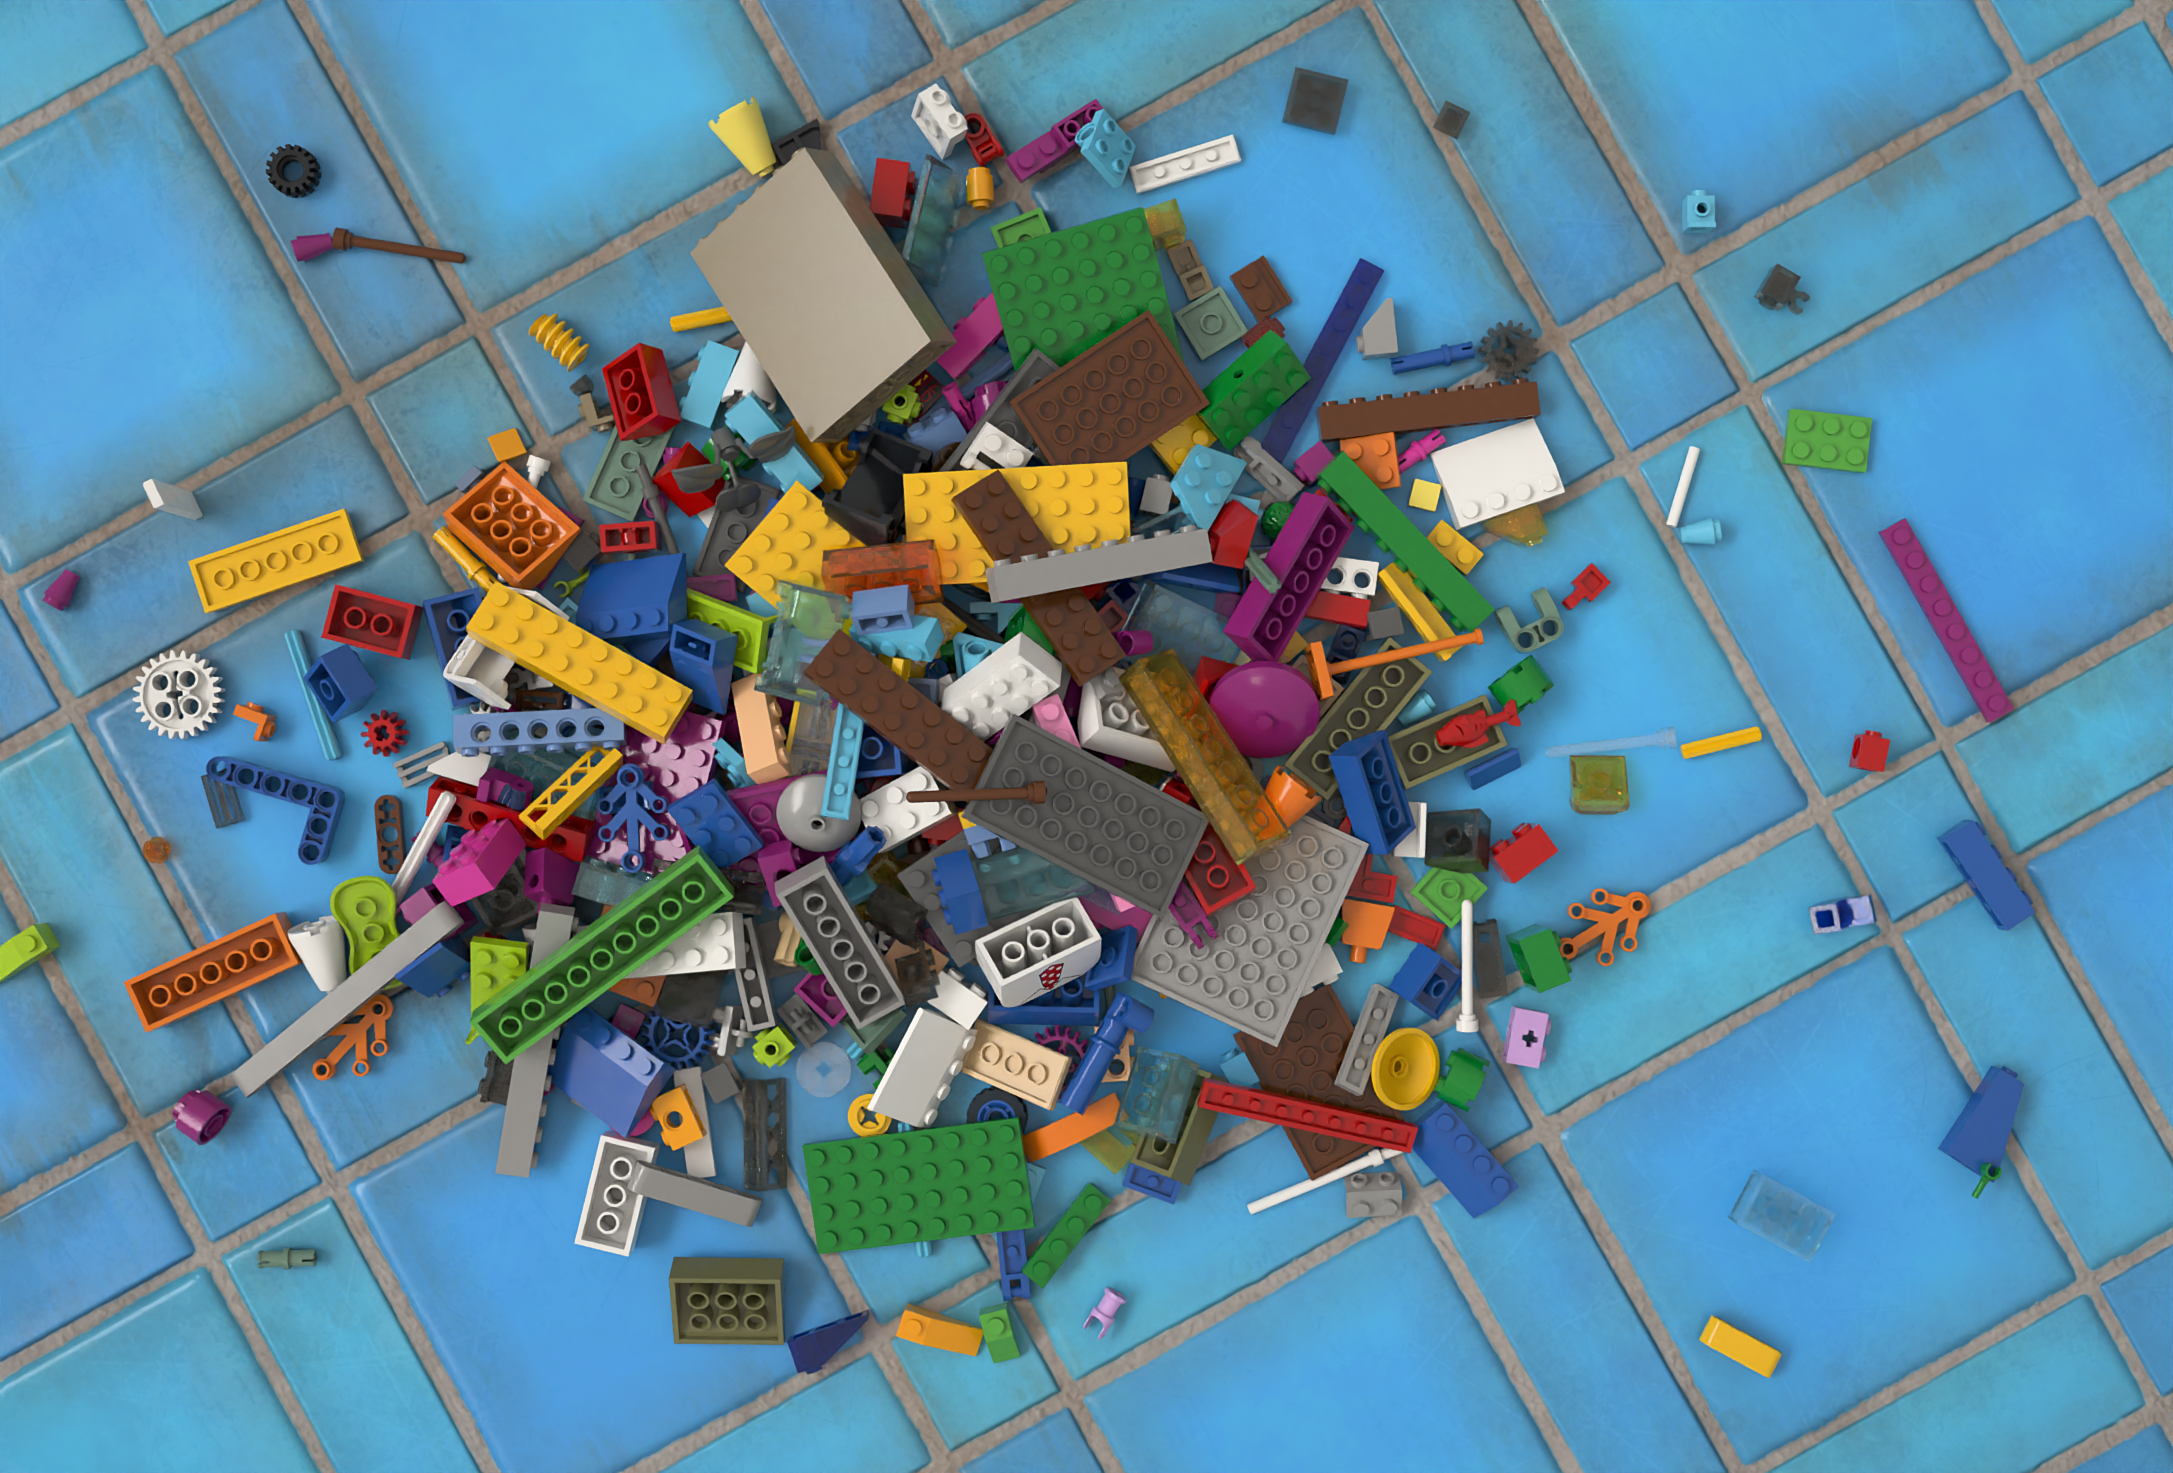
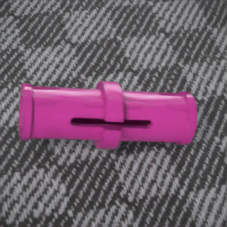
(959, 405)
(1420, 449)

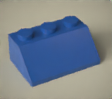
(1202, 577)

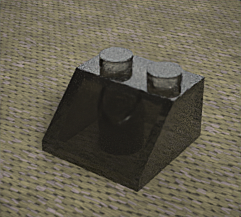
(1458, 840)

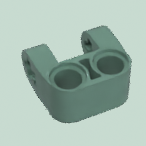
(1547, 612)

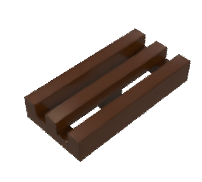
(560, 699)

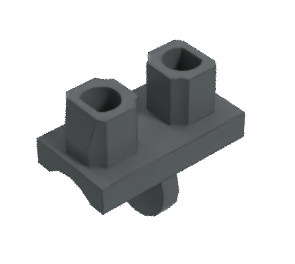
(802, 1020)

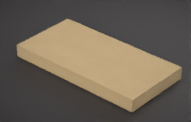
(1016, 1065)

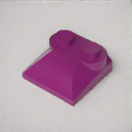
(821, 997)

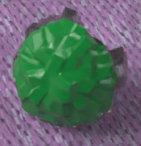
(1275, 518)

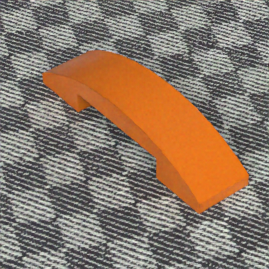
(1071, 1128)

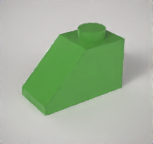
(999, 1332)

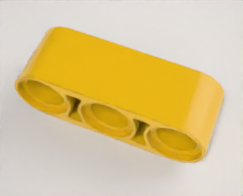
(1740, 1346)

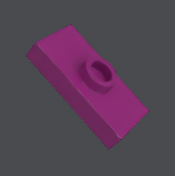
(717, 586)

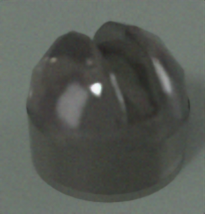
(582, 386)

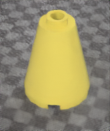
(746, 136)

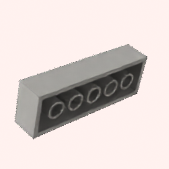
(840, 942)

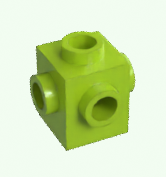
(903, 413)
(781, 1039)

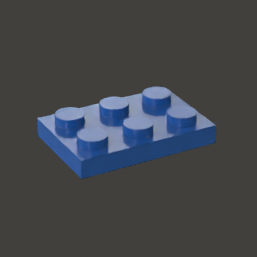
(715, 824)

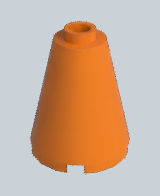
(1290, 795)

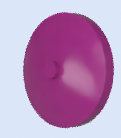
(1266, 708)

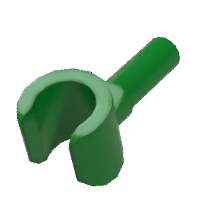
(1986, 1178)

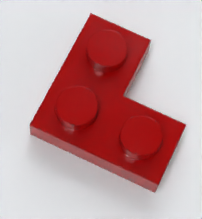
(1372, 884)

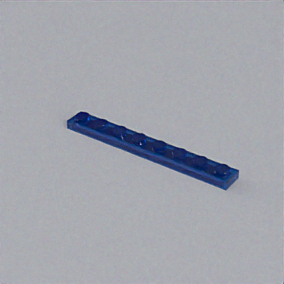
(1322, 358)

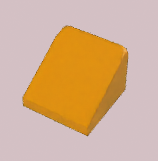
(507, 445)

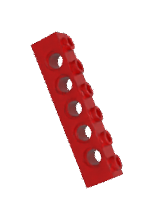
(470, 815)

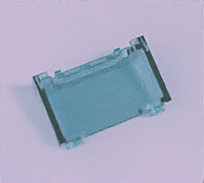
(802, 628)

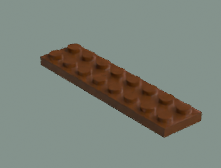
(1061, 615)
(899, 712)

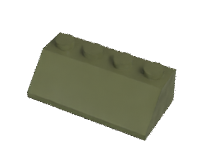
(1180, 1159)

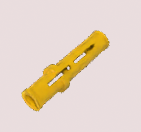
(475, 569)

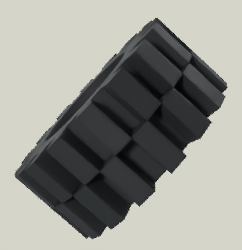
(288, 155)

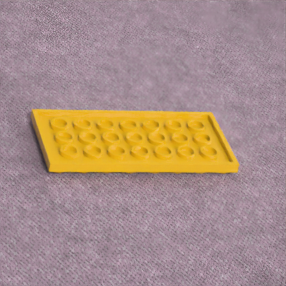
(1065, 501)
(792, 547)

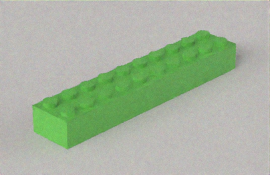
(602, 954)

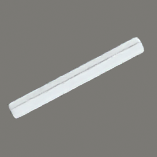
(422, 844)

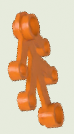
(1607, 923)
(357, 1035)

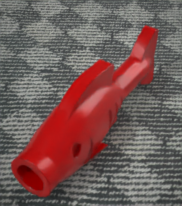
(1470, 729)

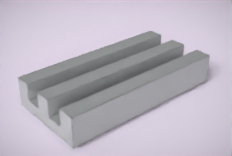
(403, 773)

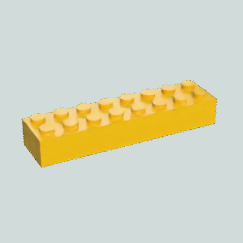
(579, 662)

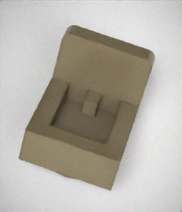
(590, 411)

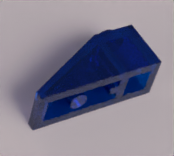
(819, 1344)

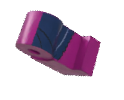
(505, 789)

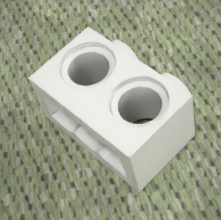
(1348, 570)

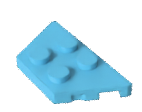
(1205, 483)

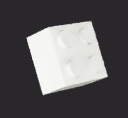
(959, 998)

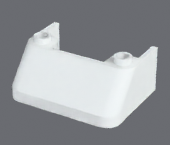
(483, 669)

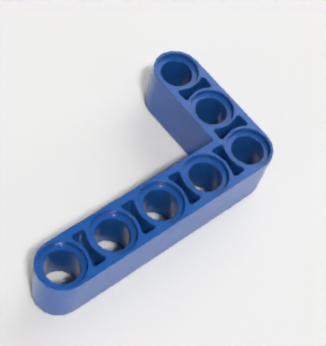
(288, 792)

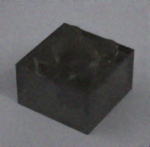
(507, 902)

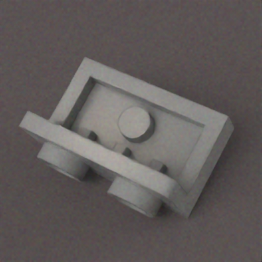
(1373, 1194)

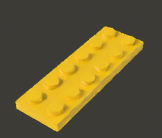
(276, 561)

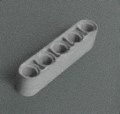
(694, 1193)

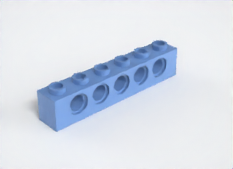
(468, 726)

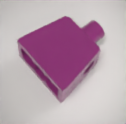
(549, 877)

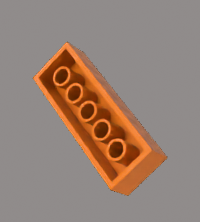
(213, 972)

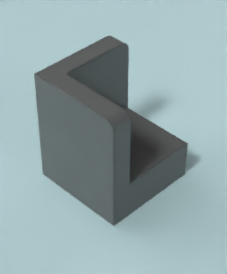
(1384, 624)
(720, 1082)

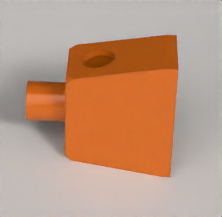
(1366, 927)

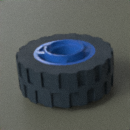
(997, 1100)

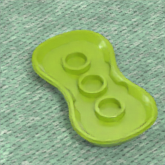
(367, 914)

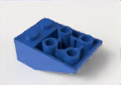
(704, 661)

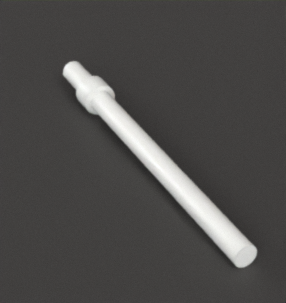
(1375, 1157)

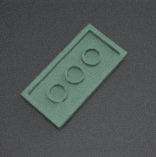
(616, 481)

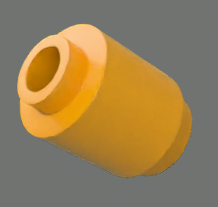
(979, 188)

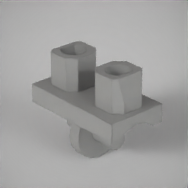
(733, 1030)

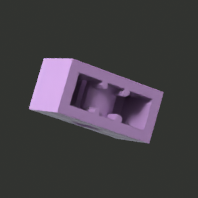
(1520, 1023)

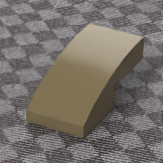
(1190, 270)

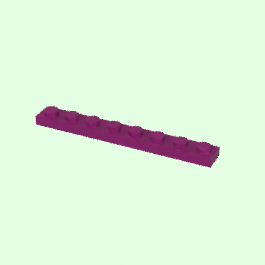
(1946, 620)

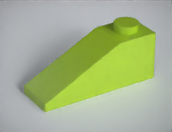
(26, 949)

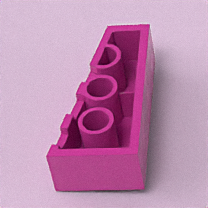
(972, 336)

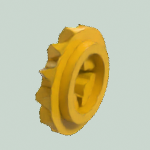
(856, 1115)

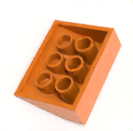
(512, 527)

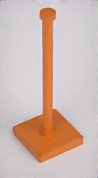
(1322, 671)

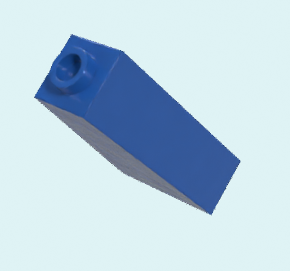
(1985, 1122)

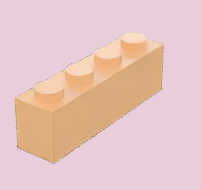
(760, 732)

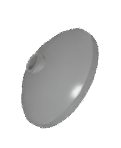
(802, 805)

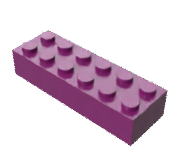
(1301, 562)

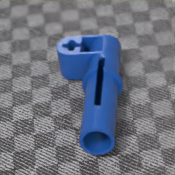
(1121, 1016)

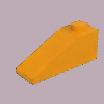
(939, 1331)

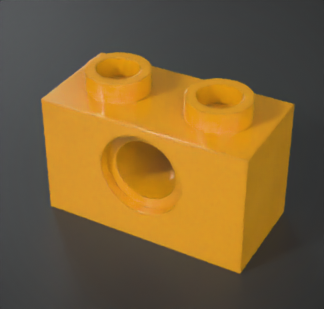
(692, 1125)

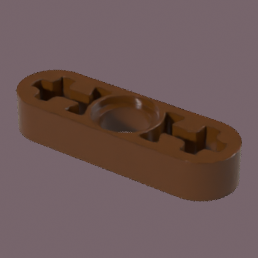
(381, 814)

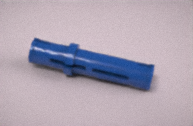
(1443, 355)

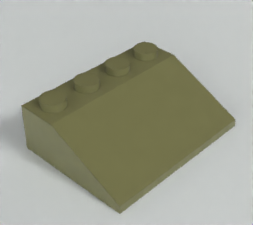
(728, 1300)

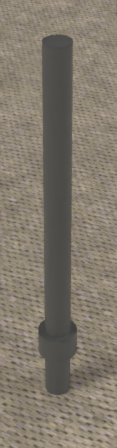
(650, 491)

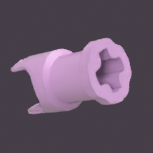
(1106, 1310)

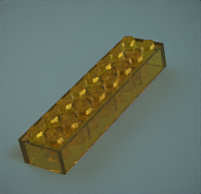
(1205, 756)

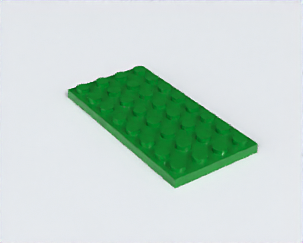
(919, 1185)

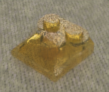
(1598, 784)

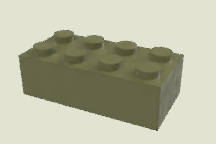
(1422, 758)

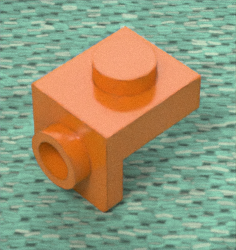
(254, 713)

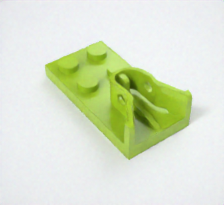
(750, 628)
(493, 967)

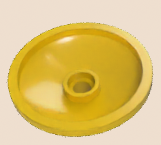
(1405, 1068)

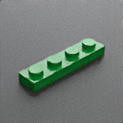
(1065, 1235)

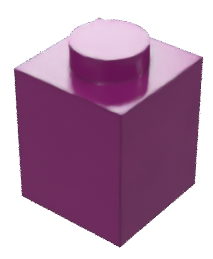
(1311, 463)

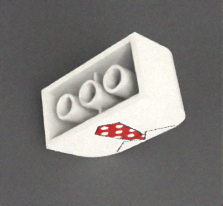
(1039, 952)

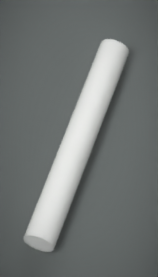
(1682, 487)

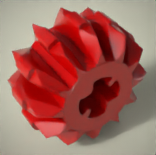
(377, 739)

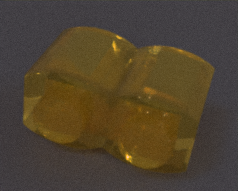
(884, 869)

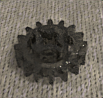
(1505, 340)

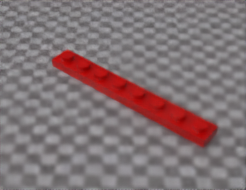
(1307, 1115)

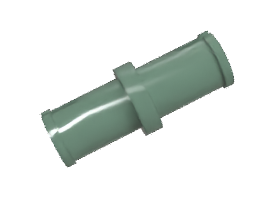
(287, 1258)

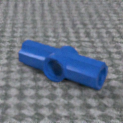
(857, 854)

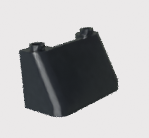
(873, 496)

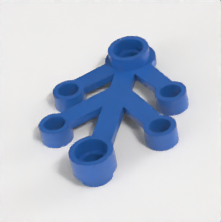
(633, 813)

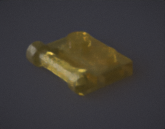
(1109, 1149)

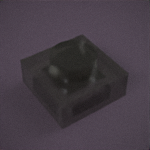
(1451, 119)

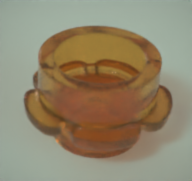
(149, 850)

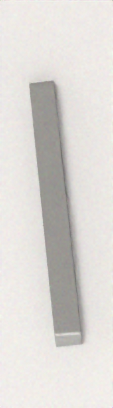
(346, 999)

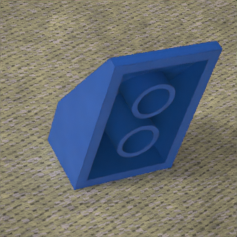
(438, 968)

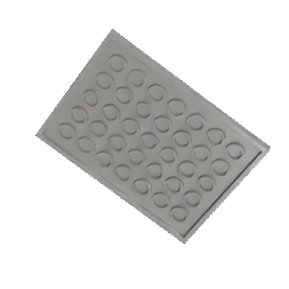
(1264, 940)

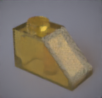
(1519, 526)

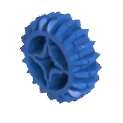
(686, 1043)

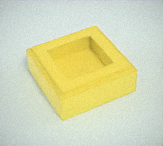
(1424, 495)

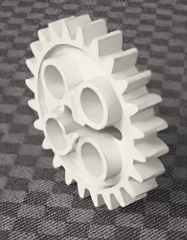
(203, 691)

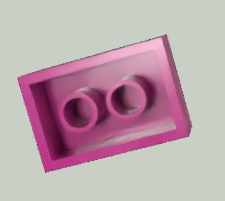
(479, 862)

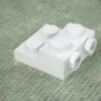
(939, 120)

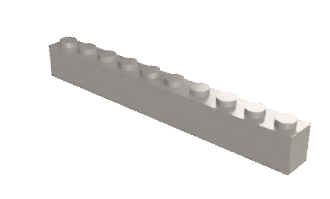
(530, 1067)

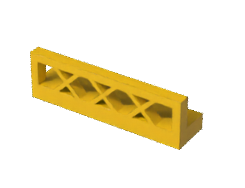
(1416, 608)
(576, 794)

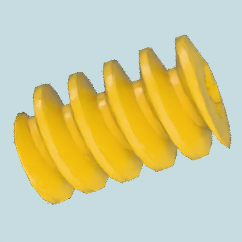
(559, 341)

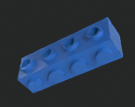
(1986, 875)

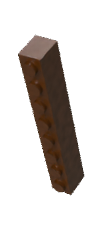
(1428, 411)

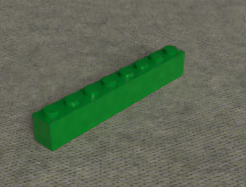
(1404, 542)

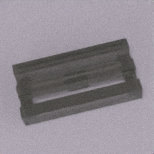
(211, 797)

